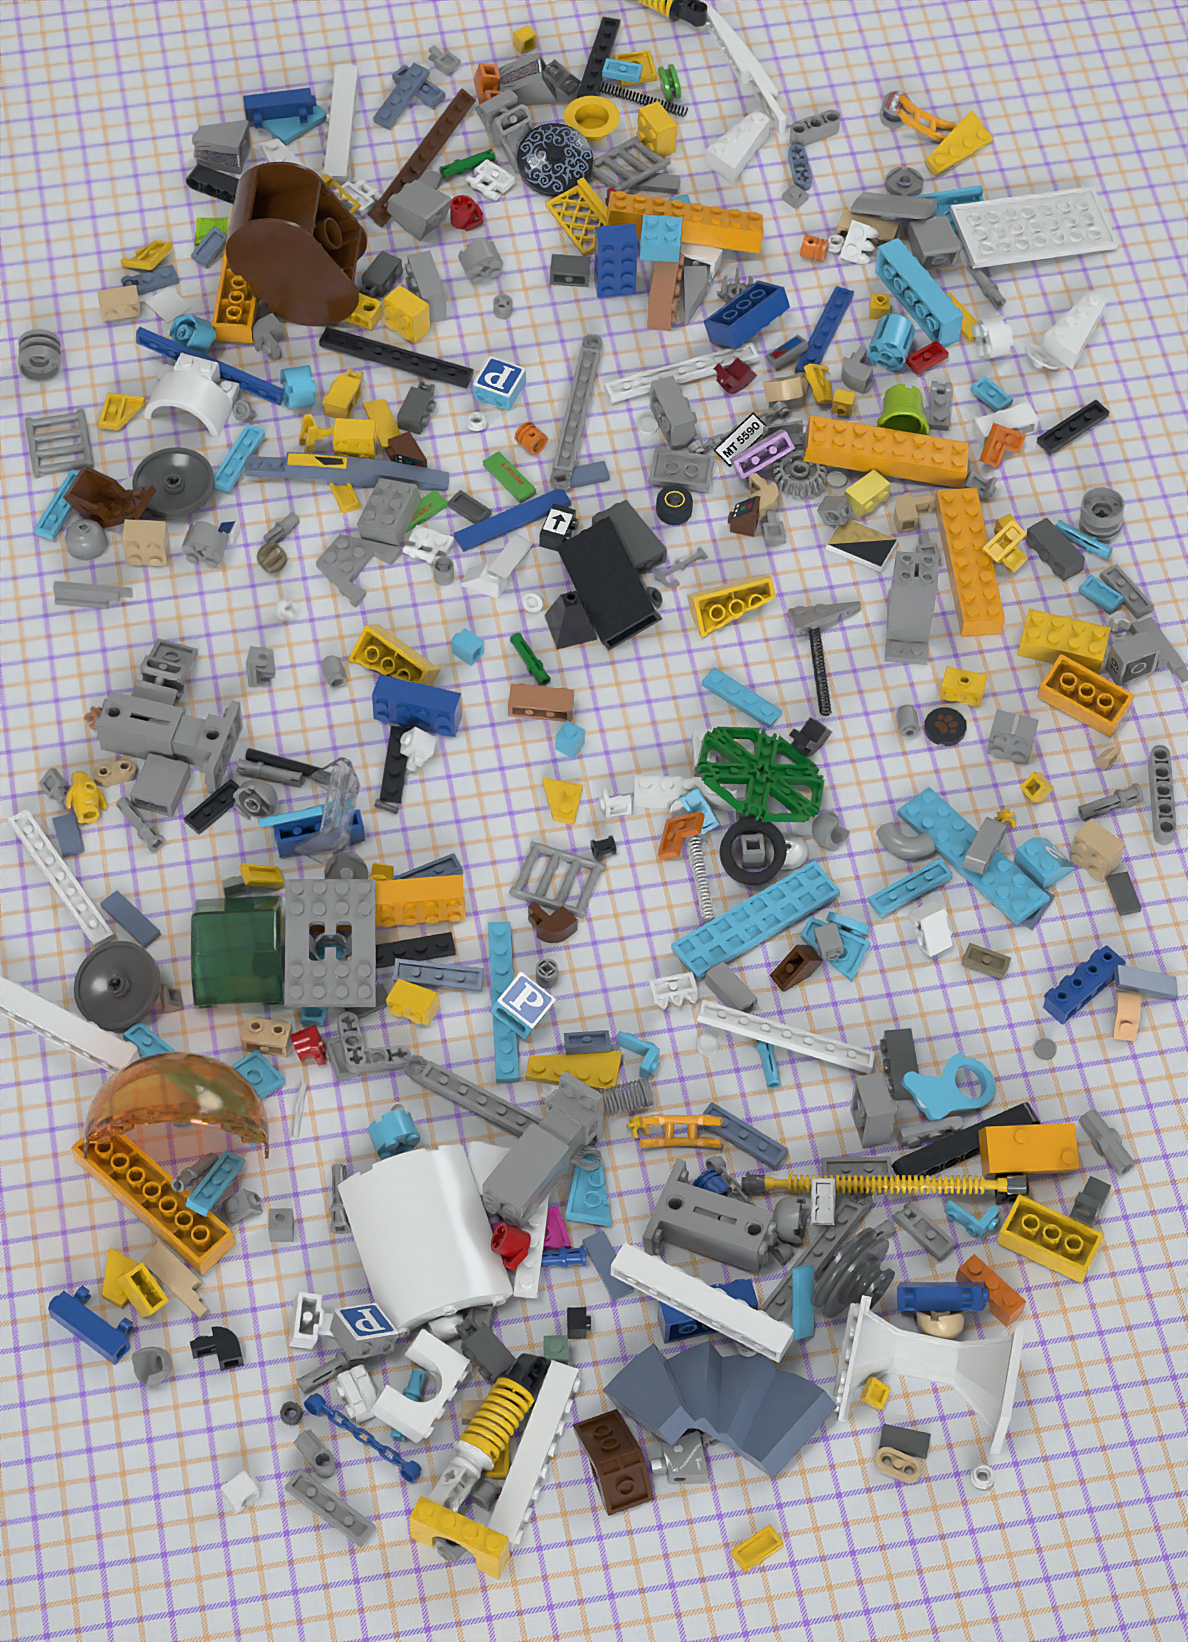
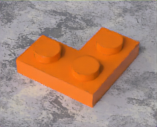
(999, 440)
(676, 830)

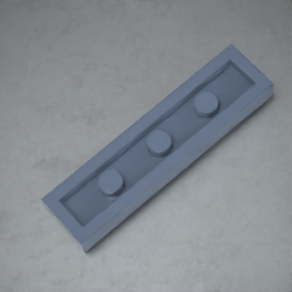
(401, 96)
(439, 974)
(747, 1137)

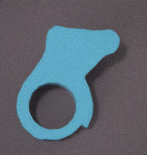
(940, 1094)

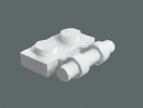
(493, 175)
(366, 200)
(428, 540)

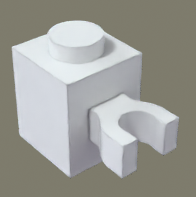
(417, 746)

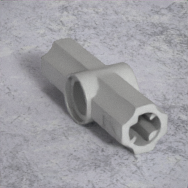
(1106, 1142)

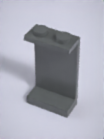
(639, 538)

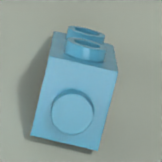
(646, 1049)
(972, 1225)

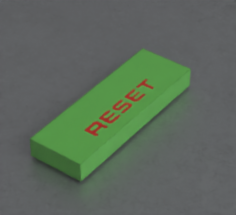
(509, 477)
(428, 507)

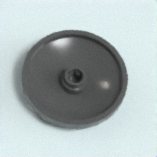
(181, 480)
(117, 985)

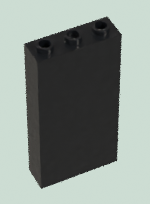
(609, 583)

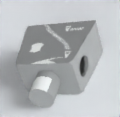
(682, 1461)

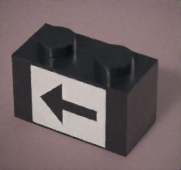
(558, 527)

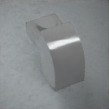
(266, 334)
(855, 373)

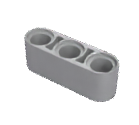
(815, 127)
(984, 845)

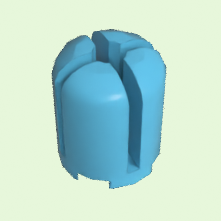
(891, 341)

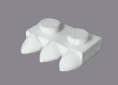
(857, 242)
(674, 989)

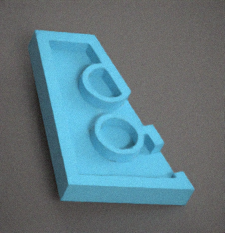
(588, 1196)

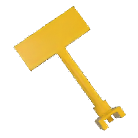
(375, 410)

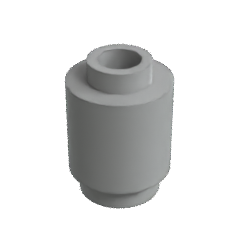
(333, 671)
(907, 720)

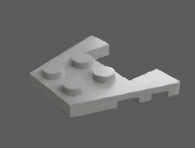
(347, 558)

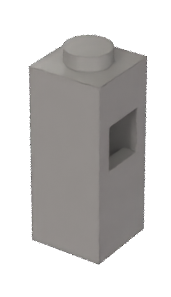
(730, 988)

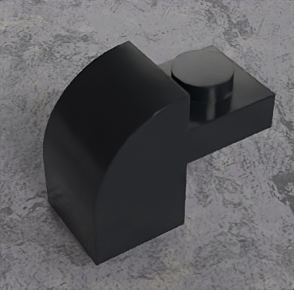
(811, 737)
(222, 1343)

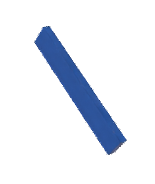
(826, 328)
(510, 519)

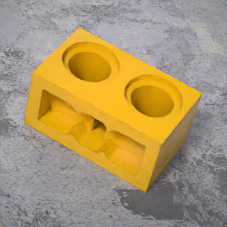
(367, 312)

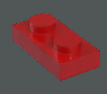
(927, 357)

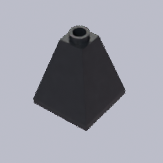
(569, 621)

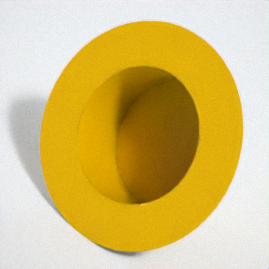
(592, 117)

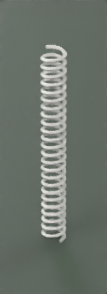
(694, 864)

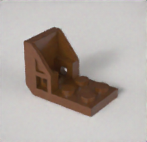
(105, 500)
(614, 1461)

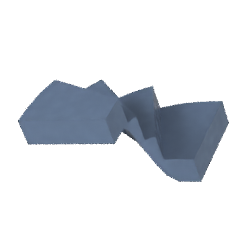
(732, 1398)

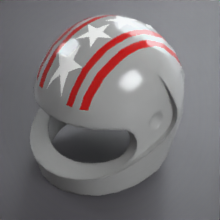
(891, 105)

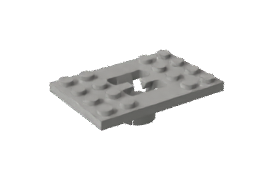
(330, 980)

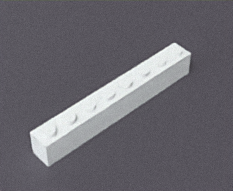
(340, 122)
(65, 1027)
(702, 1302)
(533, 1452)

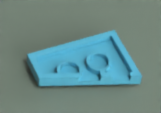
(853, 948)

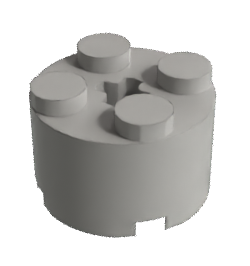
(480, 260)
(205, 544)

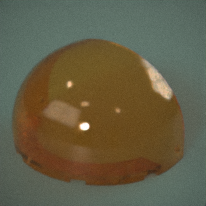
(177, 1090)

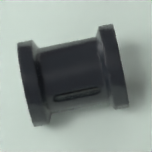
(603, 847)

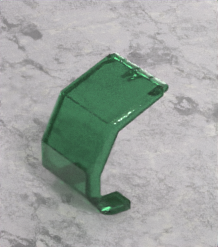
(236, 951)

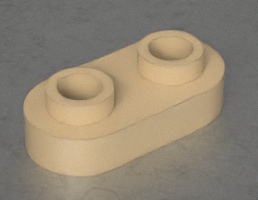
(115, 773)
(898, 1464)

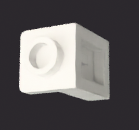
(615, 806)

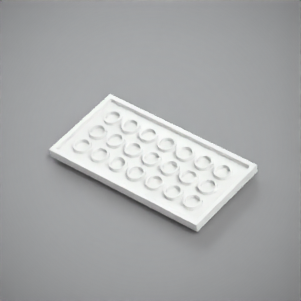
(1033, 227)

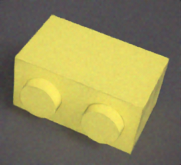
(868, 493)

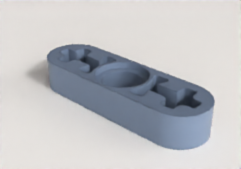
(803, 161)

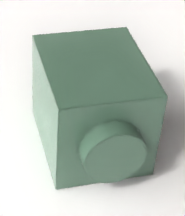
(556, 1349)

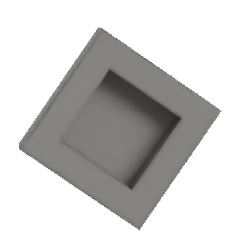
(795, 196)

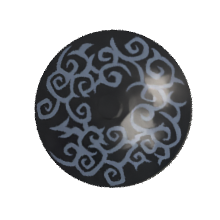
(554, 158)

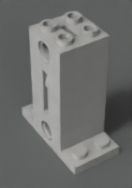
(911, 607)
(709, 1224)

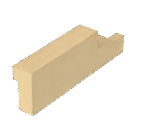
(175, 1277)

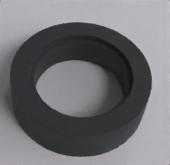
(738, 873)

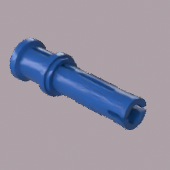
(564, 1257)

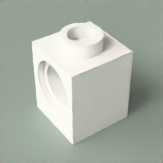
(241, 1491)

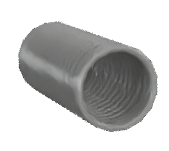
(621, 1101)

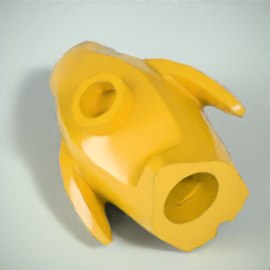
(85, 798)

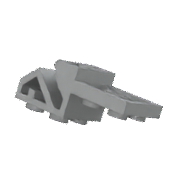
(506, 122)
(165, 672)

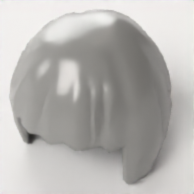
(827, 830)
(151, 1365)

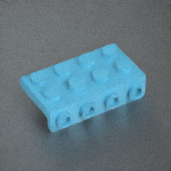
(953, 197)

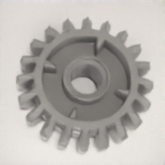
(798, 476)

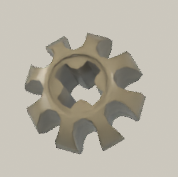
(272, 558)

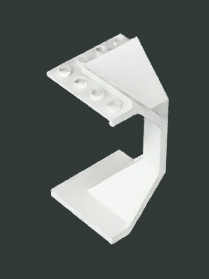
(978, 1370)

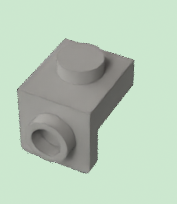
(984, 487)
(241, 1205)

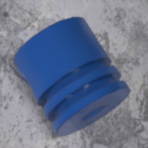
(713, 1182)

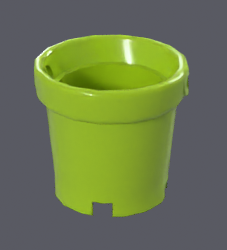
(904, 410)

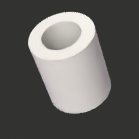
(444, 1326)

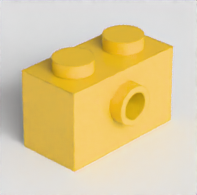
(963, 686)
(413, 1002)
(142, 1290)

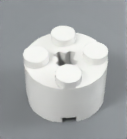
(992, 337)

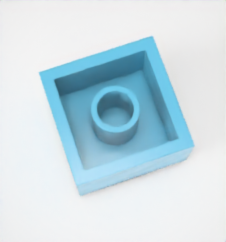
(661, 238)

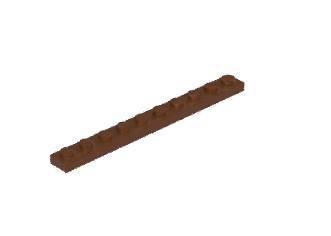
(424, 152)

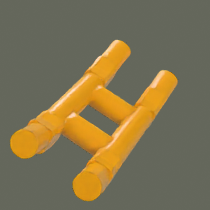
(918, 114)
(670, 1140)

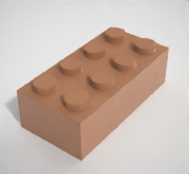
(663, 294)

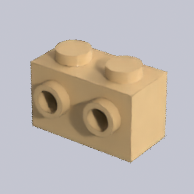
(119, 303)
(267, 1036)

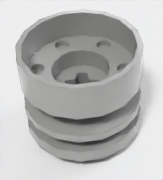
(39, 355)
(1102, 513)

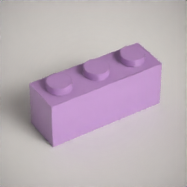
(762, 453)

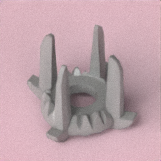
(726, 290)

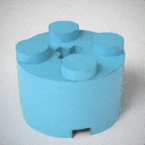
(193, 332)
(298, 386)
(394, 1134)

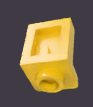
(382, 872)

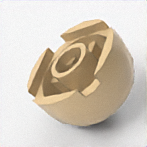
(941, 1323)

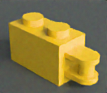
(343, 395)

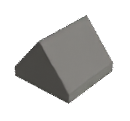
(170, 999)

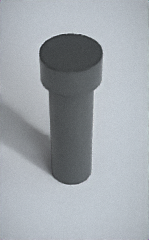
(385, 806)

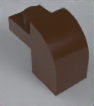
(552, 928)

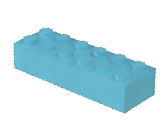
(918, 293)

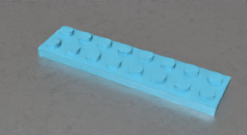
(952, 837)
(755, 919)

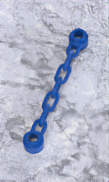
(409, 1471)

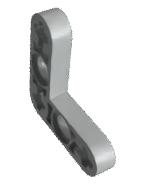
(363, 1055)

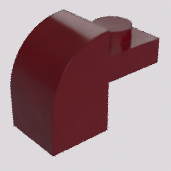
(735, 377)

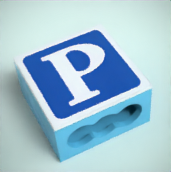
(499, 383)
(522, 1005)

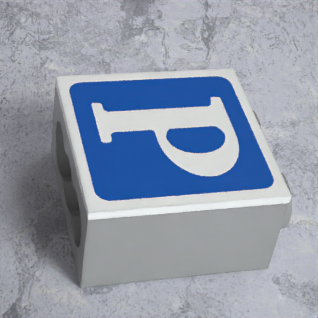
(363, 1331)

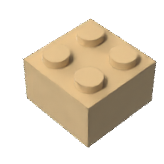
(146, 542)
(1096, 850)

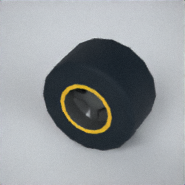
(674, 505)

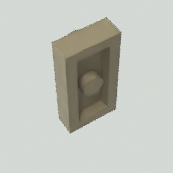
(986, 961)

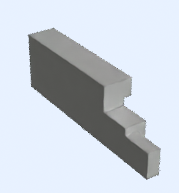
(88, 594)
(1167, 655)

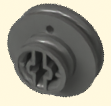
(854, 1274)

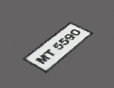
(740, 438)

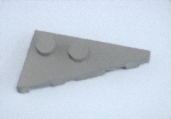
(819, 614)

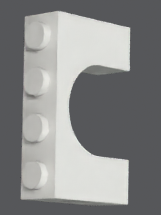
(413, 1417)

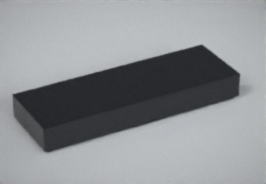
(212, 807)

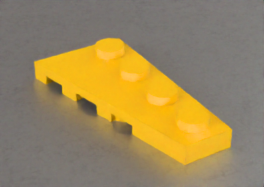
(962, 142)
(594, 1069)

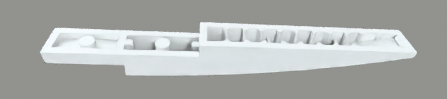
(746, 67)

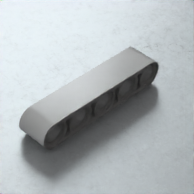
(1165, 802)

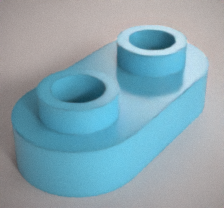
(856, 928)

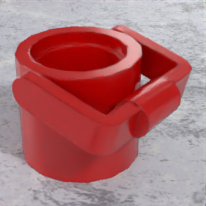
(463, 213)
(309, 1044)
(510, 1243)

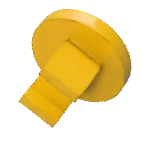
(1004, 816)
(635, 1124)

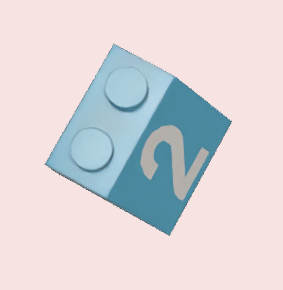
(1042, 862)

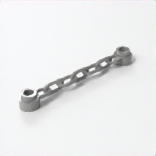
(780, 409)
(782, 1251)

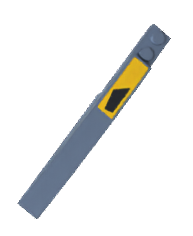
(344, 470)

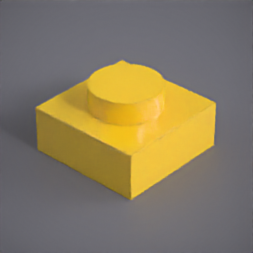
(875, 1393)

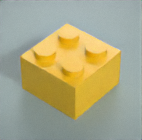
(657, 129)
(407, 314)
(355, 438)

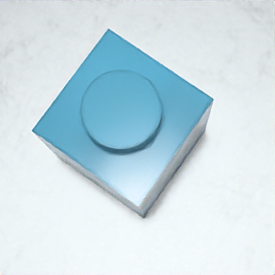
(467, 646)
(570, 739)

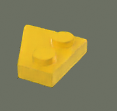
(148, 256)
(821, 388)
(119, 410)
(562, 799)
(115, 1266)

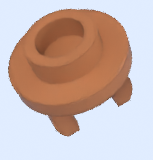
(93, 714)

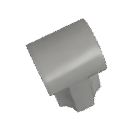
(315, 1452)

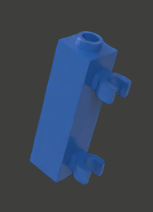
(279, 105)
(942, 1296)
(89, 1327)

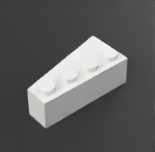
(737, 146)
(1072, 332)

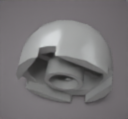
(85, 539)
(255, 799)
(790, 1219)

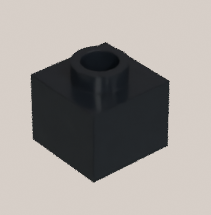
(577, 1322)

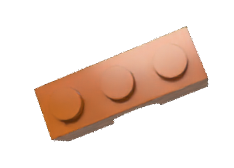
(486, 82)
(1004, 1301)

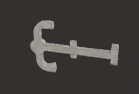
(660, 575)

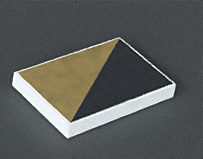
(862, 544)

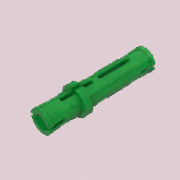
(460, 166)
(534, 665)

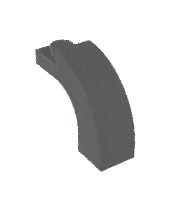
(1090, 1201)

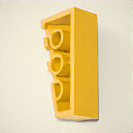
(727, 602)
(391, 657)

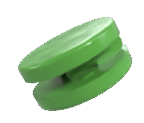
(669, 82)

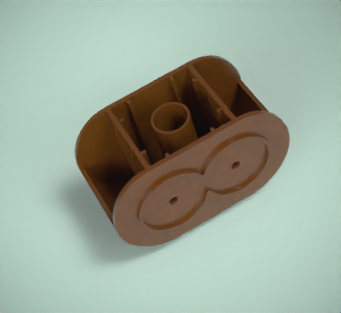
(295, 244)

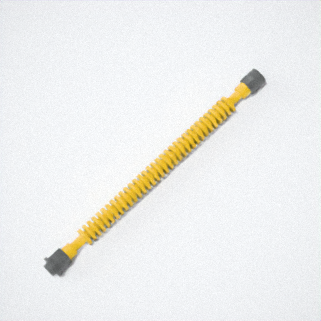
(1012, 1184)

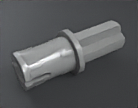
(281, 528)

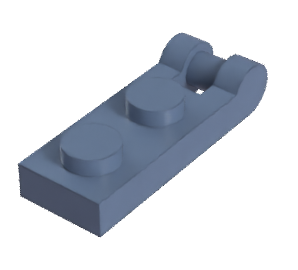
(152, 279)

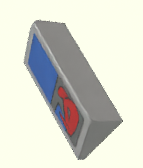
(787, 351)

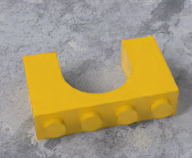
(433, 1520)

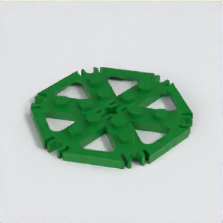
(746, 769)

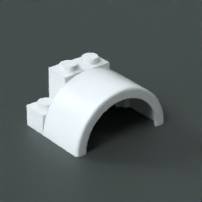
(197, 388)

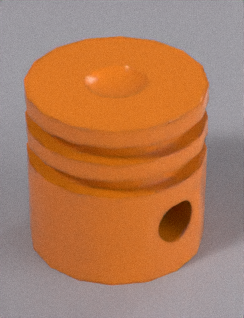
(814, 248)
(529, 435)

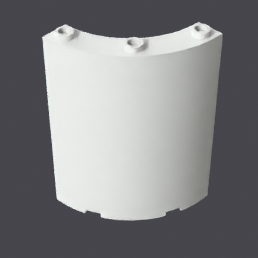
(424, 1236)

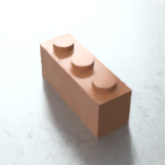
(541, 702)

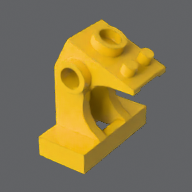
(1004, 547)

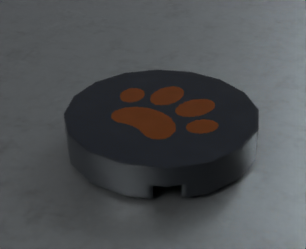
(945, 726)

